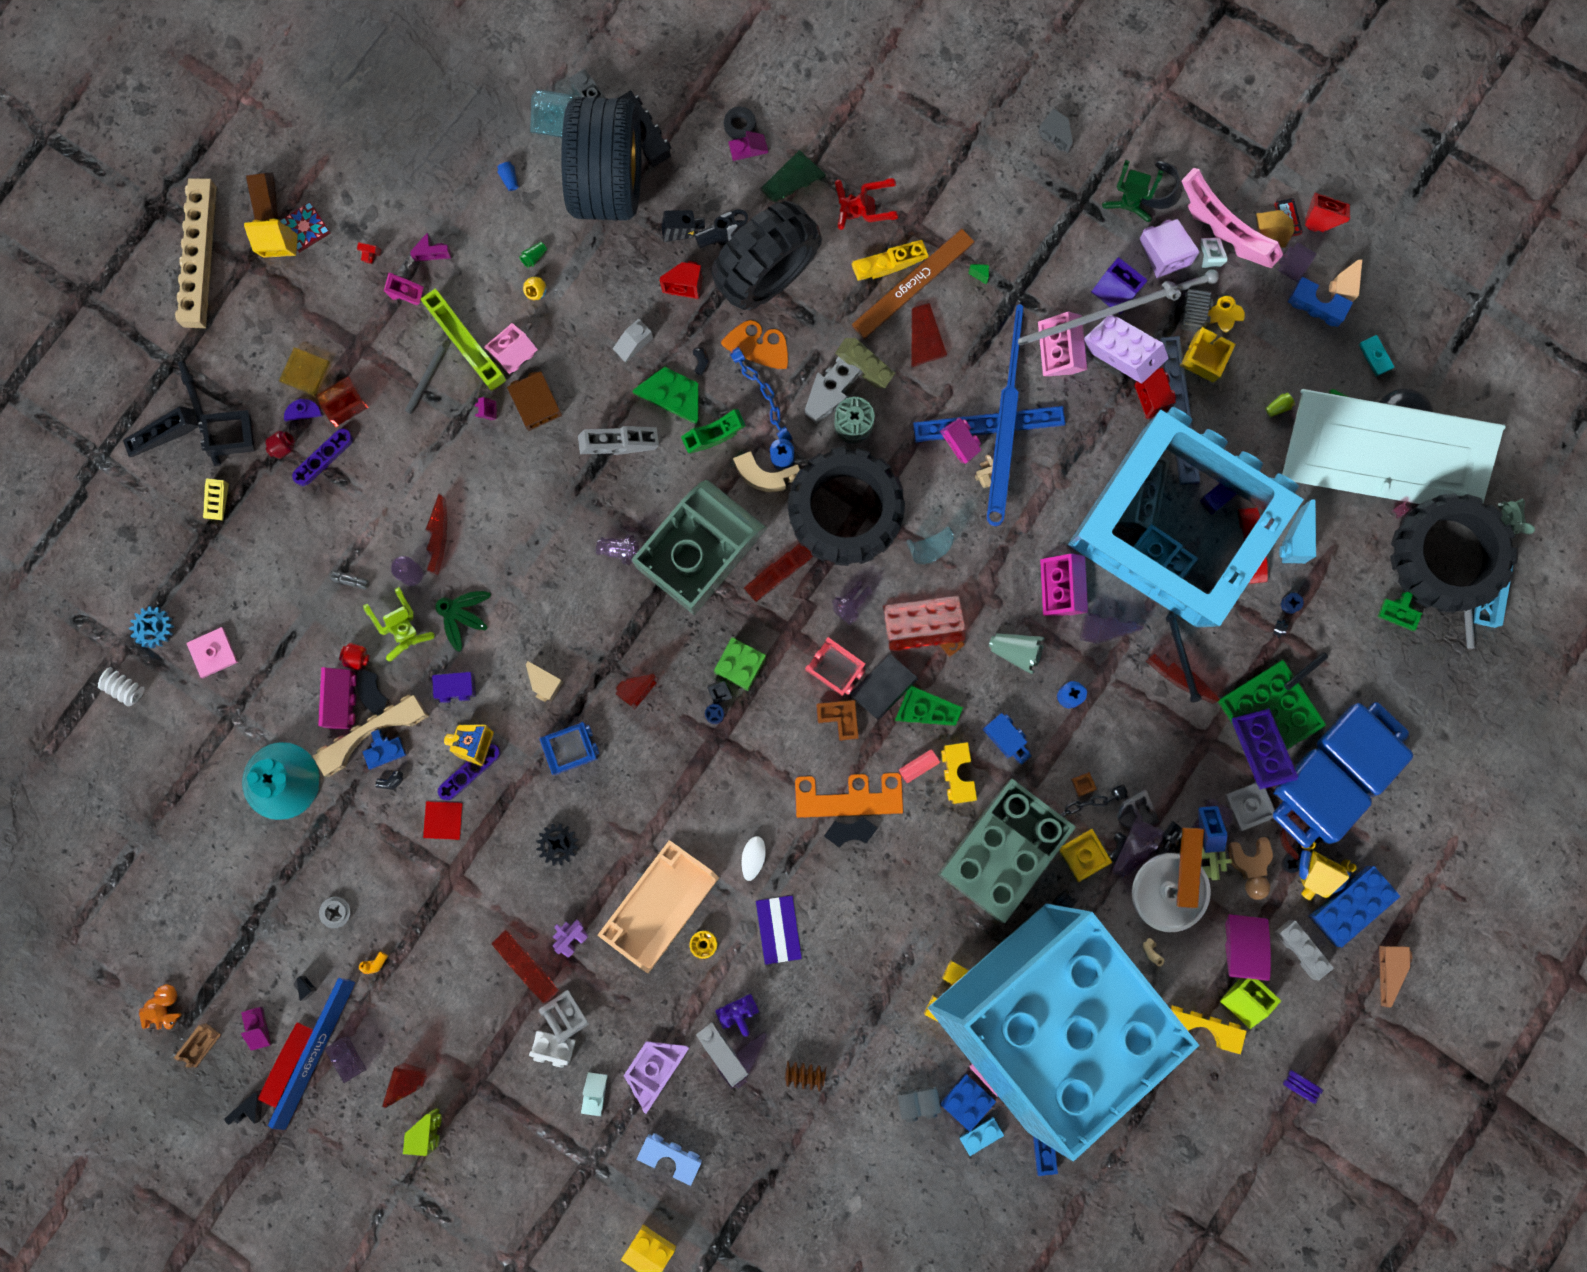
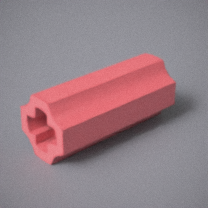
(919, 766)

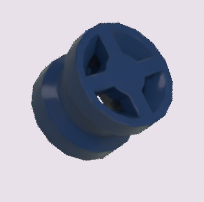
(1289, 606)
(714, 708)

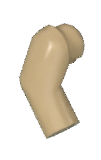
(1151, 954)

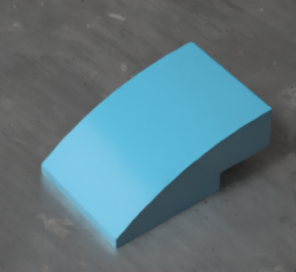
(1166, 551)

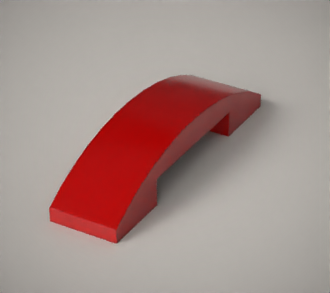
(1247, 520)

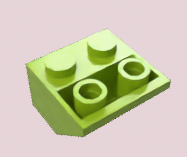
(1250, 1001)
(423, 1136)

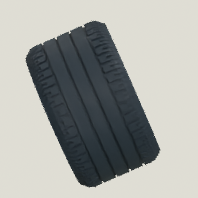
(601, 158)

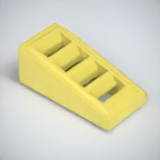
(209, 485)

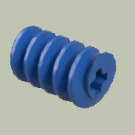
(782, 454)
(1073, 688)

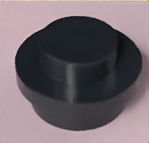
(1280, 628)

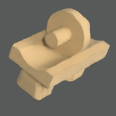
(984, 475)

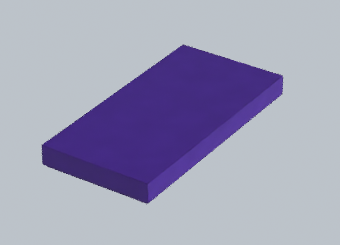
(1264, 749)

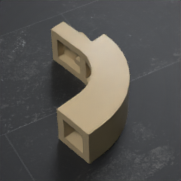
(760, 479)

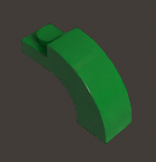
(714, 433)

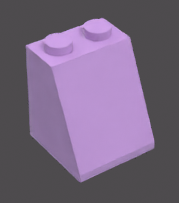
(1168, 247)

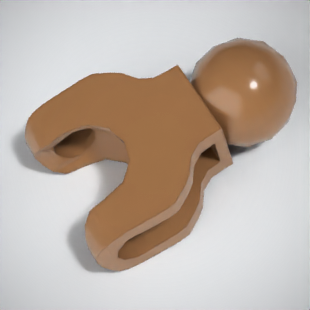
(1254, 867)

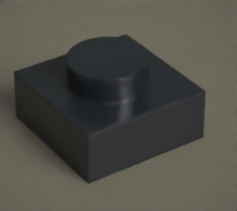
(720, 691)

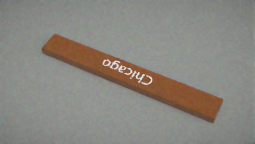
(913, 284)

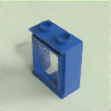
(569, 748)

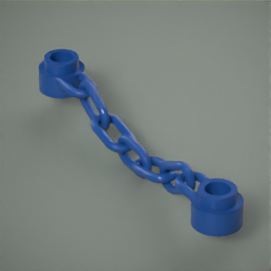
(738, 356)

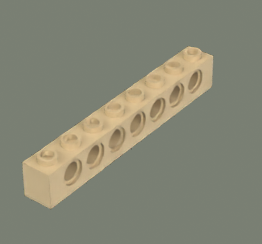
(200, 279)

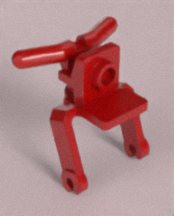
(863, 204)

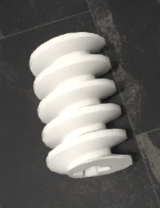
(119, 687)

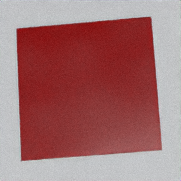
(442, 820)

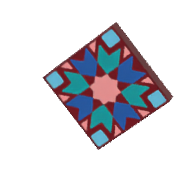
(307, 225)

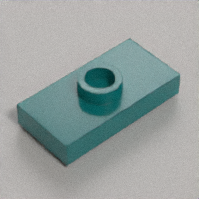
(1376, 355)

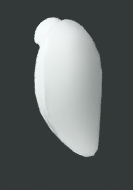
(753, 858)

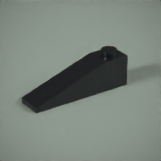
(165, 429)

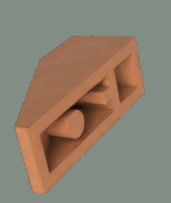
(1393, 969)

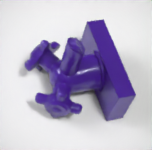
(737, 1012)

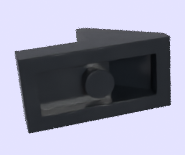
(251, 1107)

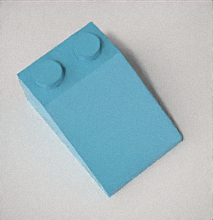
(1300, 540)

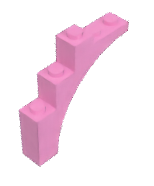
(1226, 226)

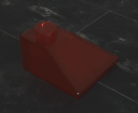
(636, 689)
(403, 1082)

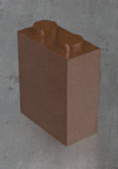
(534, 400)

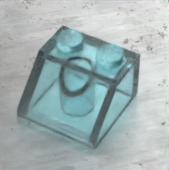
(548, 112)

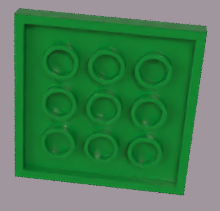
(1290, 708)

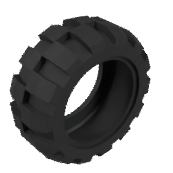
(766, 255)

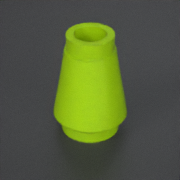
(1280, 404)

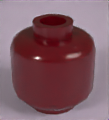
(279, 444)

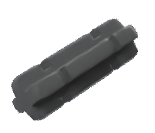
(349, 580)

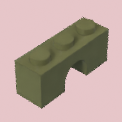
(873, 369)

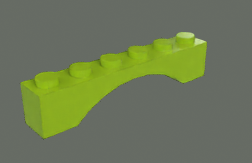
(463, 340)

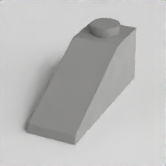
(722, 1054)

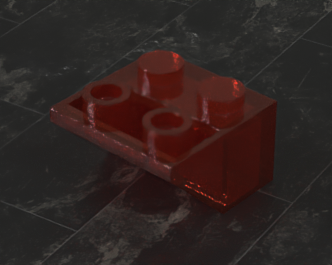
(341, 401)

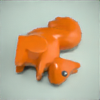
(156, 1009)

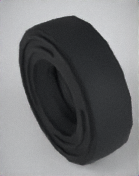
(737, 112)

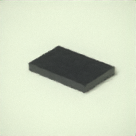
(884, 687)

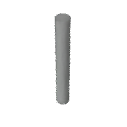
(1469, 629)

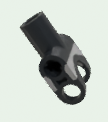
(723, 229)

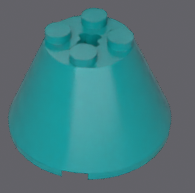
(281, 781)

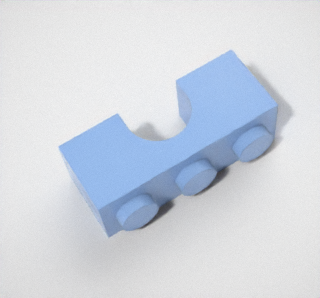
(686, 1163)

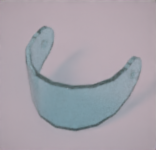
(931, 548)

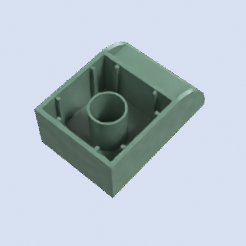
(698, 545)
(1006, 850)

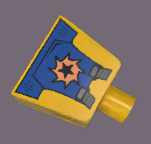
(470, 742)

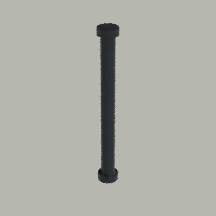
(1195, 697)

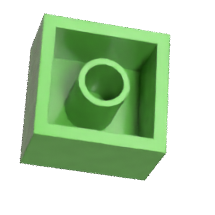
(740, 664)

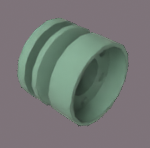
(854, 430)

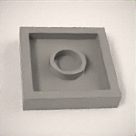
(1250, 806)

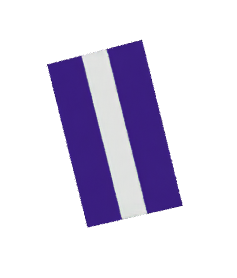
(778, 930)

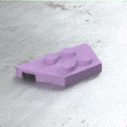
(652, 1070)

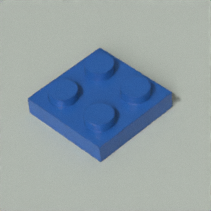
(967, 1102)

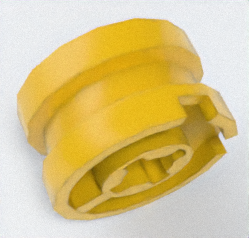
(703, 952)

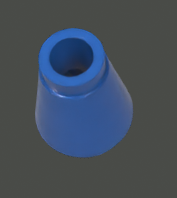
(508, 175)

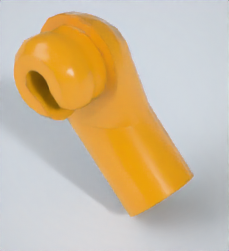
(373, 966)

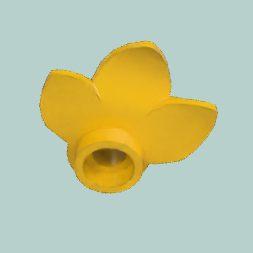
(1226, 316)

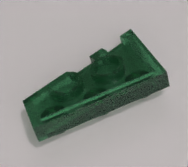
(793, 175)

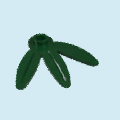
(454, 612)

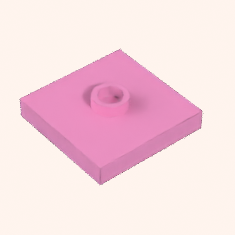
(212, 652)

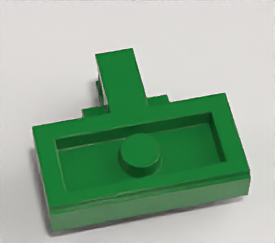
(1400, 612)

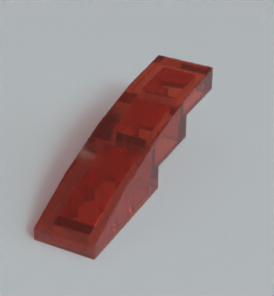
(438, 528)
(778, 572)
(1177, 677)
(525, 967)

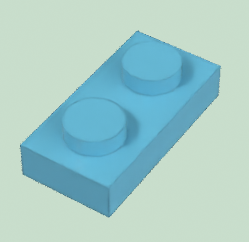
(981, 1136)

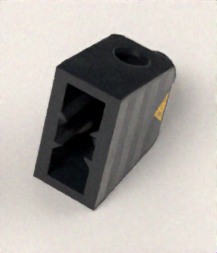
(680, 225)

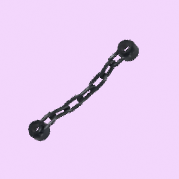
(1118, 792)

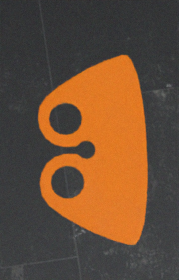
(765, 353)

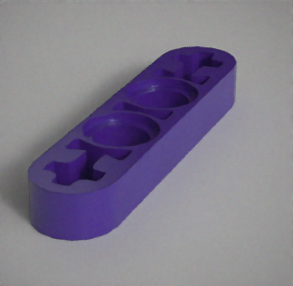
(324, 459)
(470, 773)

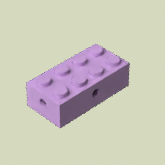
(1126, 348)

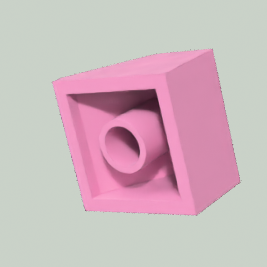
(511, 348)

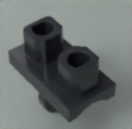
(1171, 839)

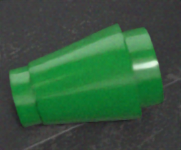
(532, 255)

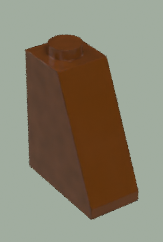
(263, 196)

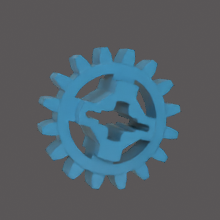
(143, 631)

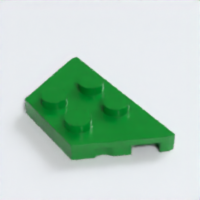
(671, 393)

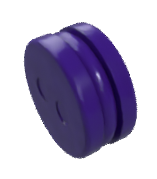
(1303, 1086)

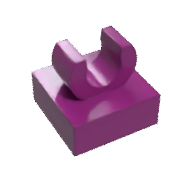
(486, 408)

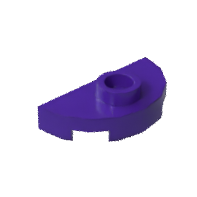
(301, 410)

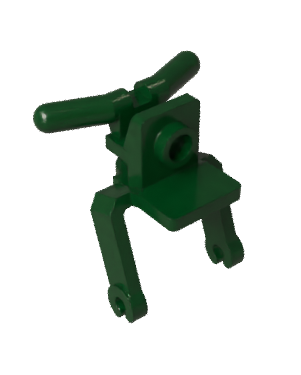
(1133, 191)

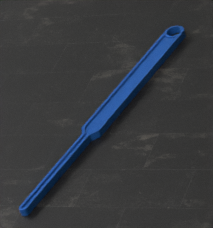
(1005, 431)

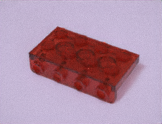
(924, 623)

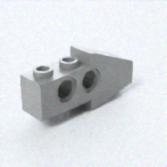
(824, 400)
(618, 441)

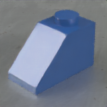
(1214, 829)

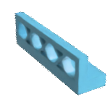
(1497, 609)

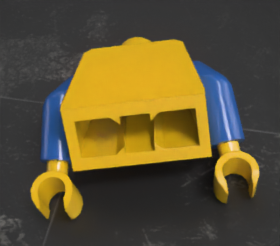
(1322, 874)

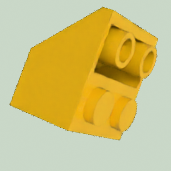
(271, 238)

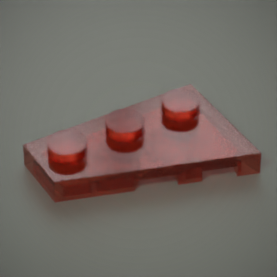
(925, 336)

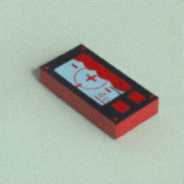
(1289, 207)

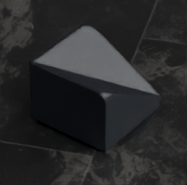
(304, 987)

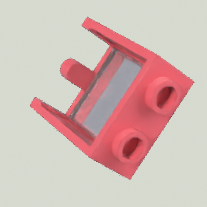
(836, 667)

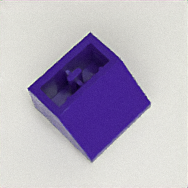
(1119, 284)

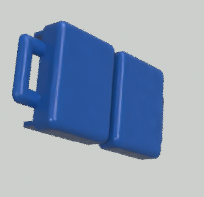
(1336, 781)

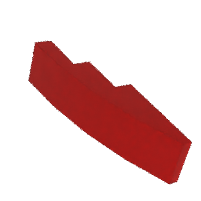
(285, 1065)

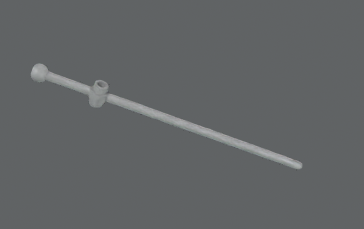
(1168, 288)

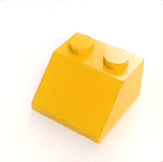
(648, 1251)

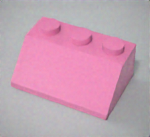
(1063, 351)

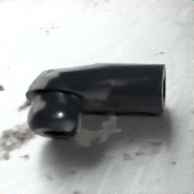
(703, 360)
(390, 783)
(1120, 839)

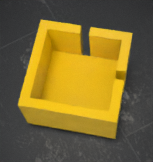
(1206, 358)

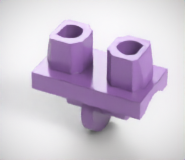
(566, 934)

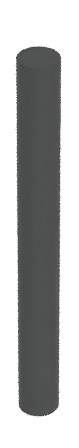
(425, 379)

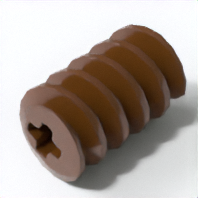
(805, 1076)

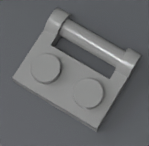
(568, 1012)

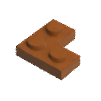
(844, 714)

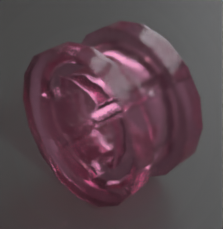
(1401, 510)

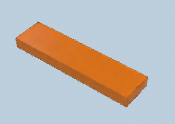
(1190, 867)

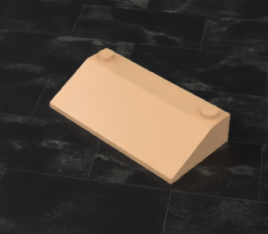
(658, 906)

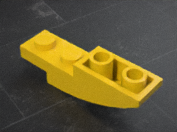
(890, 261)

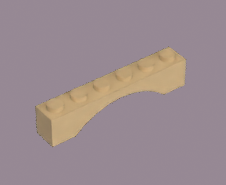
(336, 756)

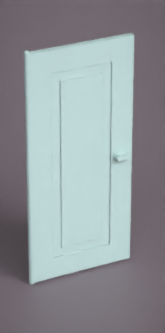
(1389, 449)

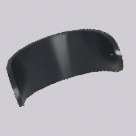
(1173, 197)

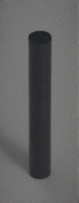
(1305, 671)

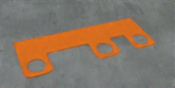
(855, 803)

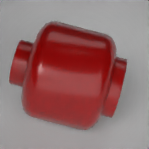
(354, 656)

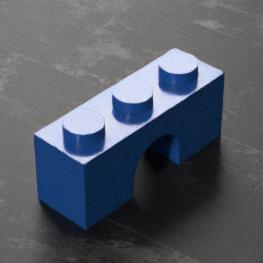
(1305, 298)

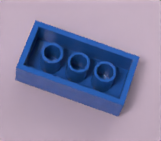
(1355, 906)

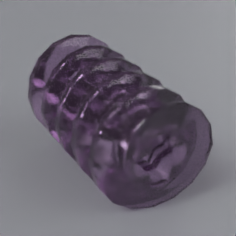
(407, 571)

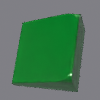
(980, 272)

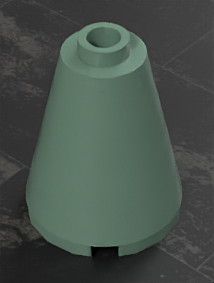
(1018, 649)

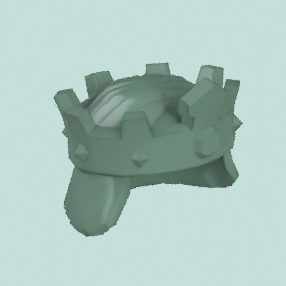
(1514, 514)

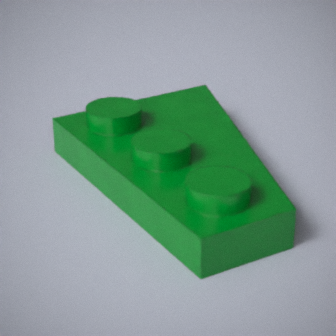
(927, 709)

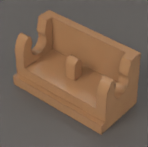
(198, 1045)

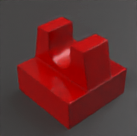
(368, 252)

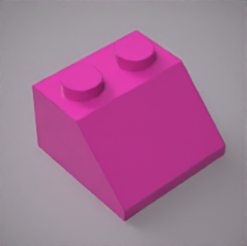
(961, 441)

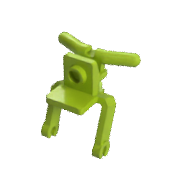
(399, 624)

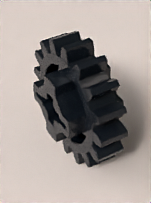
(553, 852)

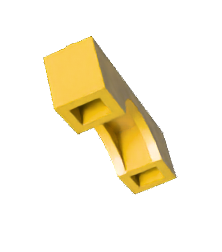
(1227, 1037)

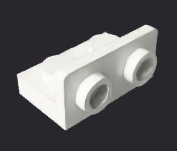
(547, 1048)

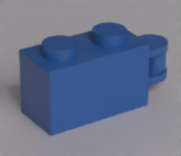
(1007, 738)

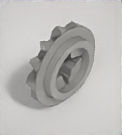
(326, 914)

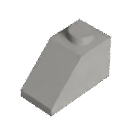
(633, 340)

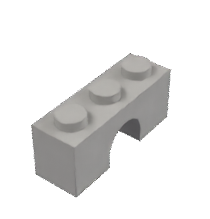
(1310, 956)

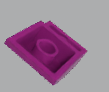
(1248, 947)

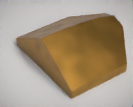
(1275, 226)

